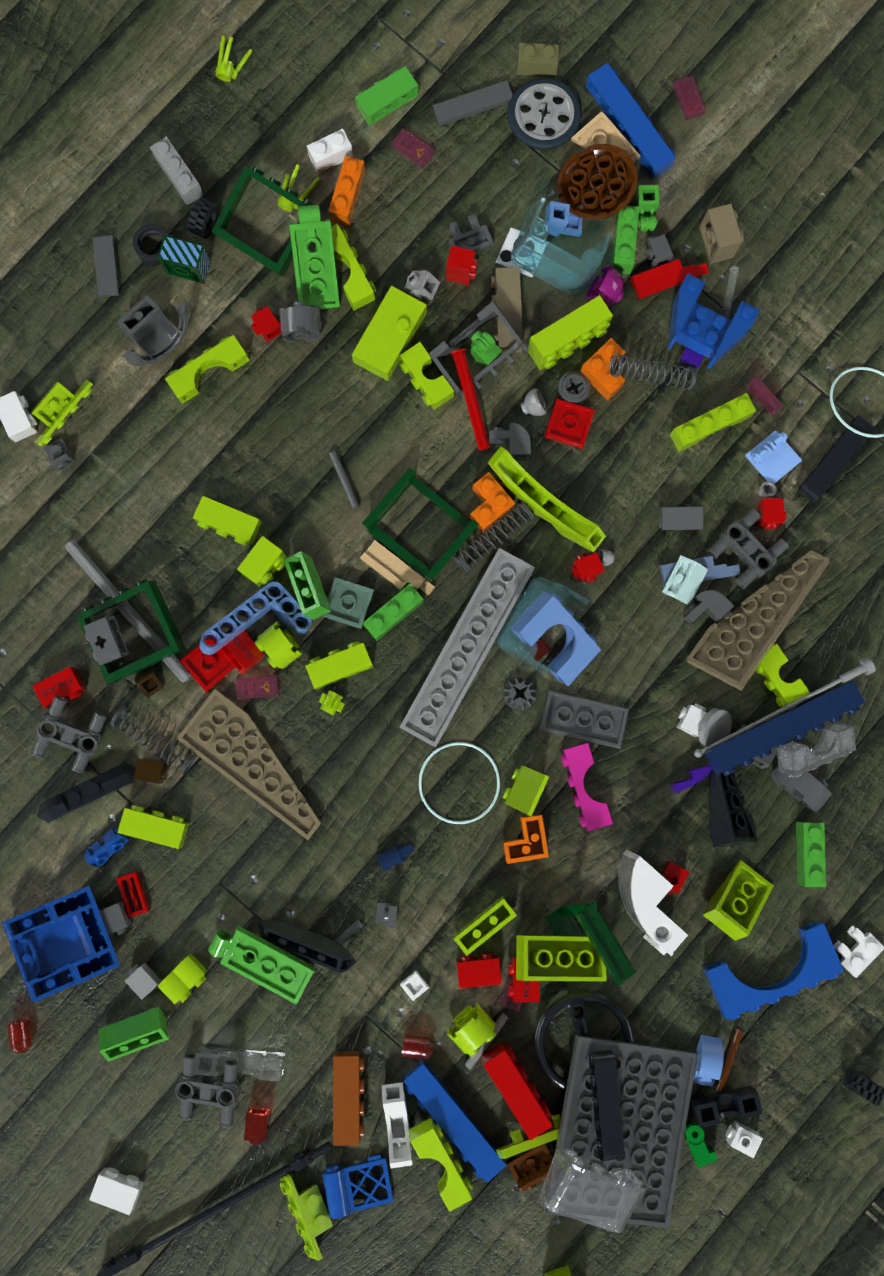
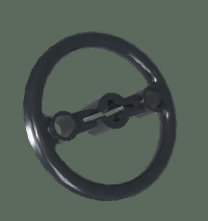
(570, 1001)

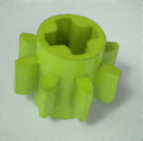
(331, 702)

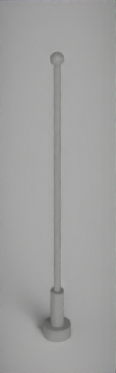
(865, 666)

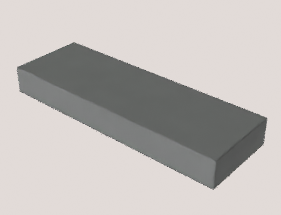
(106, 266)

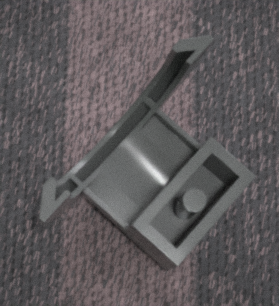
(153, 331)

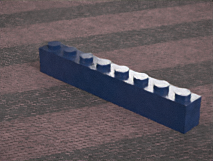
(783, 728)

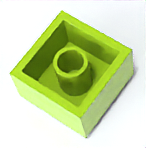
(262, 563)

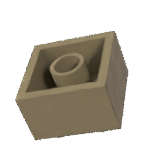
(721, 233)

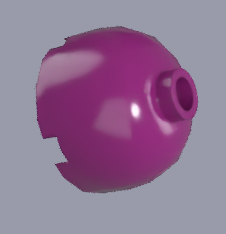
(608, 286)

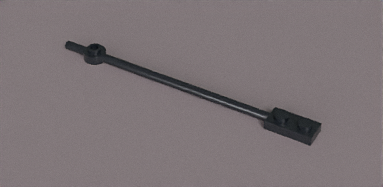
(132, 1255)

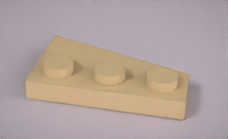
(602, 131)

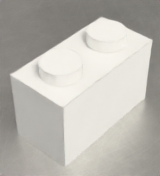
(329, 151)
(16, 417)
(116, 1190)

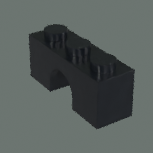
(711, 1108)

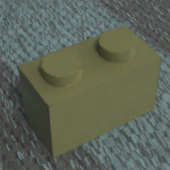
(537, 59)

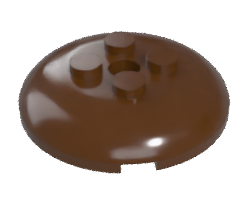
(598, 165)

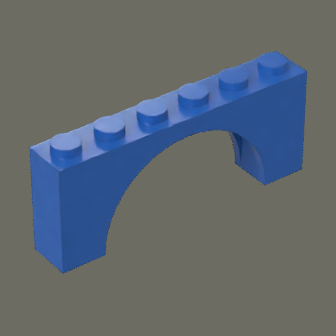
(816, 963)

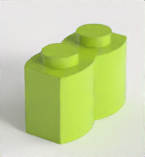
(183, 978)

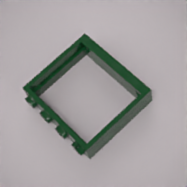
(231, 205)
(163, 615)

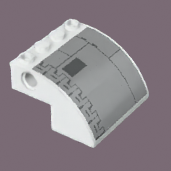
(641, 892)

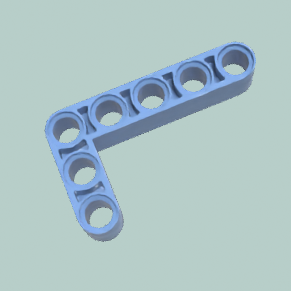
(253, 614)

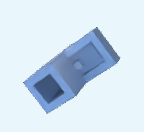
(561, 220)
(709, 1060)

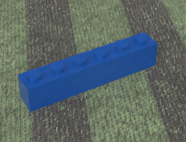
(630, 120)
(454, 1120)

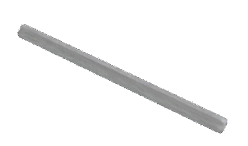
(125, 608)

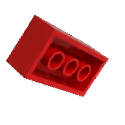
(516, 1090)

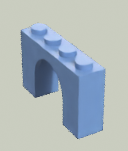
(579, 646)

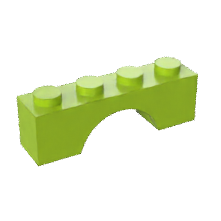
(357, 288)
(225, 354)
(712, 421)
(428, 1143)

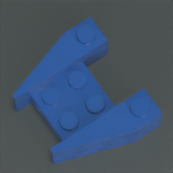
(703, 328)

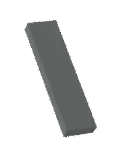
(472, 103)

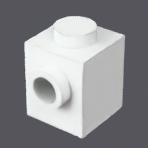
(691, 719)
(743, 1138)

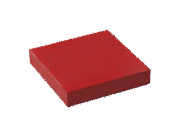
(569, 423)
(207, 669)

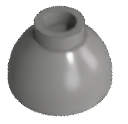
(534, 403)

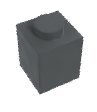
(116, 919)

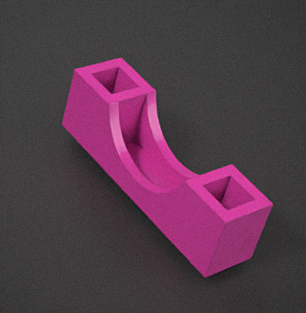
(593, 813)

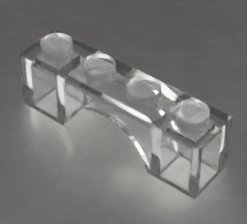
(835, 742)
(260, 1064)

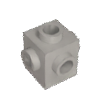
(422, 285)

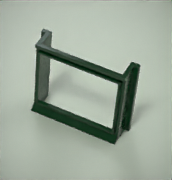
(370, 523)
(598, 932)

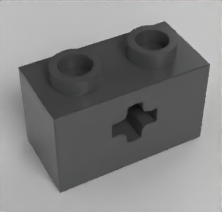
(113, 648)

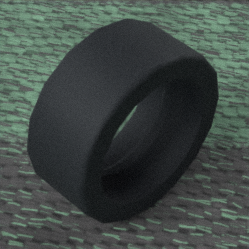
(140, 235)

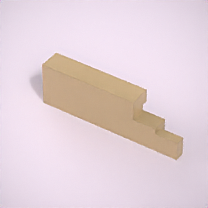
(394, 569)

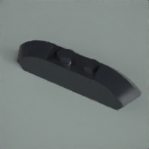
(86, 793)
(307, 944)

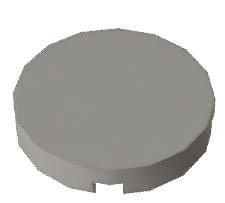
(716, 726)

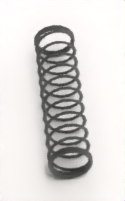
(621, 368)
(464, 564)
(186, 765)

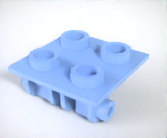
(773, 457)

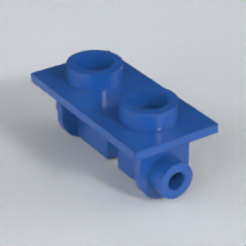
(99, 854)

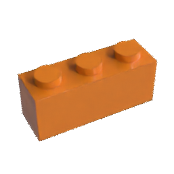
(347, 191)

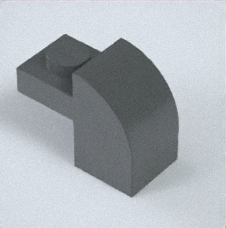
(516, 437)
(711, 602)

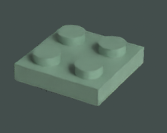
(348, 603)

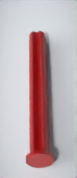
(471, 399)

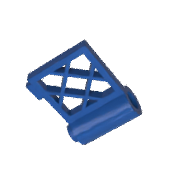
(339, 1190)

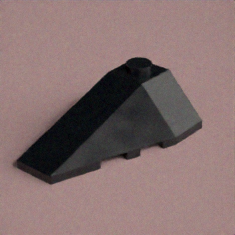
(727, 816)

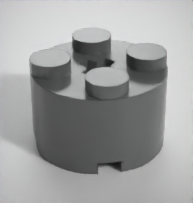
(300, 323)

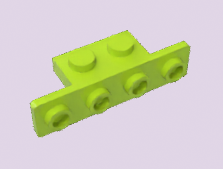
(56, 407)
(309, 1213)

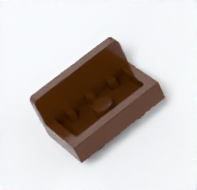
(530, 1166)

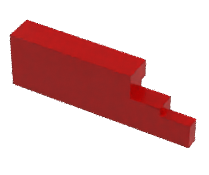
(664, 277)

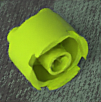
(278, 645)
(471, 1029)

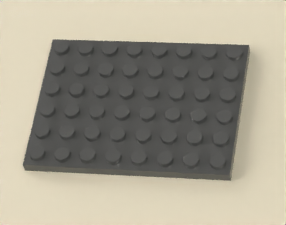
(654, 1111)

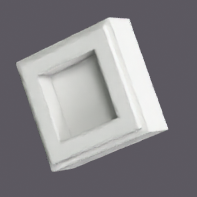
(414, 985)

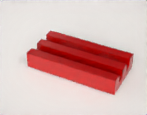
(142, 896)

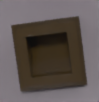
(148, 682)

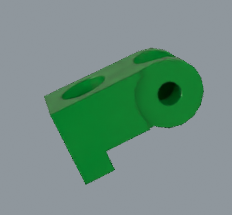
(695, 1140)

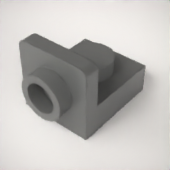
(59, 455)
(387, 914)

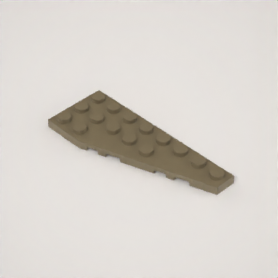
(745, 636)
(237, 749)

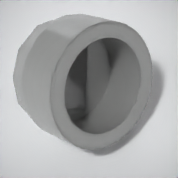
(771, 490)
(606, 557)

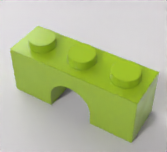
(435, 391)
(785, 692)

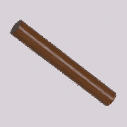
(735, 1041)

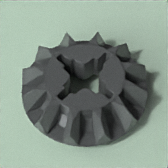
(576, 378)
(509, 693)

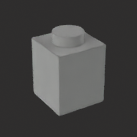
(142, 980)

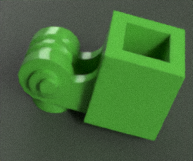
(648, 201)
(484, 348)

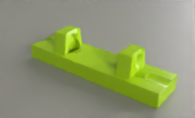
(520, 1145)

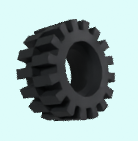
(203, 217)
(864, 1087)

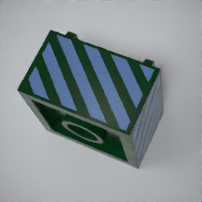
(184, 259)

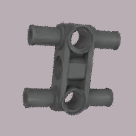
(748, 548)
(69, 734)
(208, 1090)

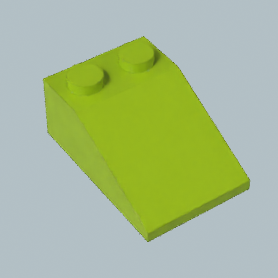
(525, 789)
(738, 901)

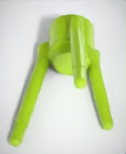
(225, 67)
(285, 203)

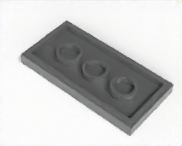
(584, 719)

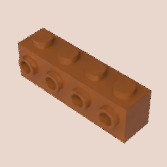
(346, 1098)

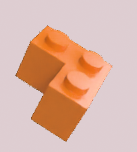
(598, 370)
(495, 502)
(533, 843)

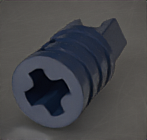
(394, 855)

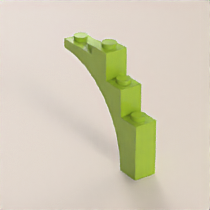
(543, 503)

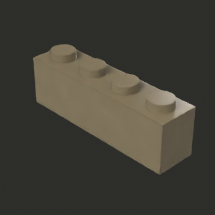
(508, 300)

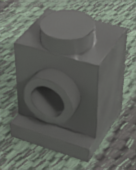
(658, 251)

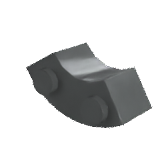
(805, 788)

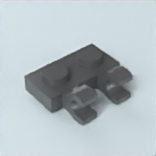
(475, 240)

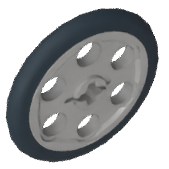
(525, 96)

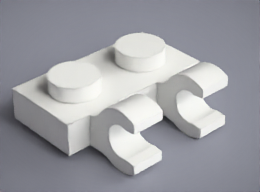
(861, 954)

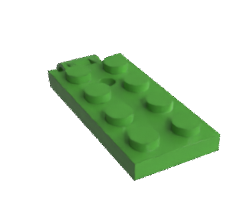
(314, 268)
(270, 967)

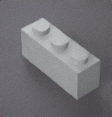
(176, 171)

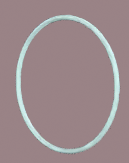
(833, 406)
(497, 791)

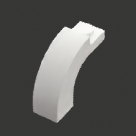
(397, 1125)

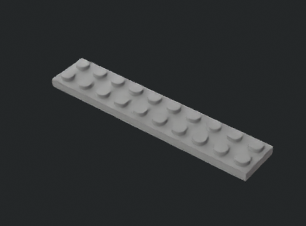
(467, 647)

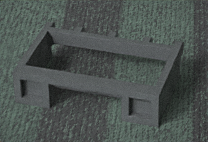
(484, 317)

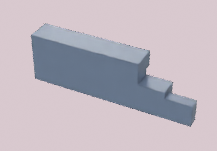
(714, 571)

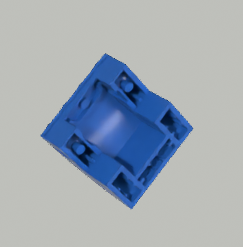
(60, 944)

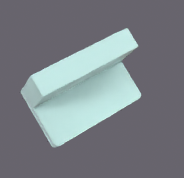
(685, 580)

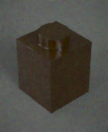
(151, 771)

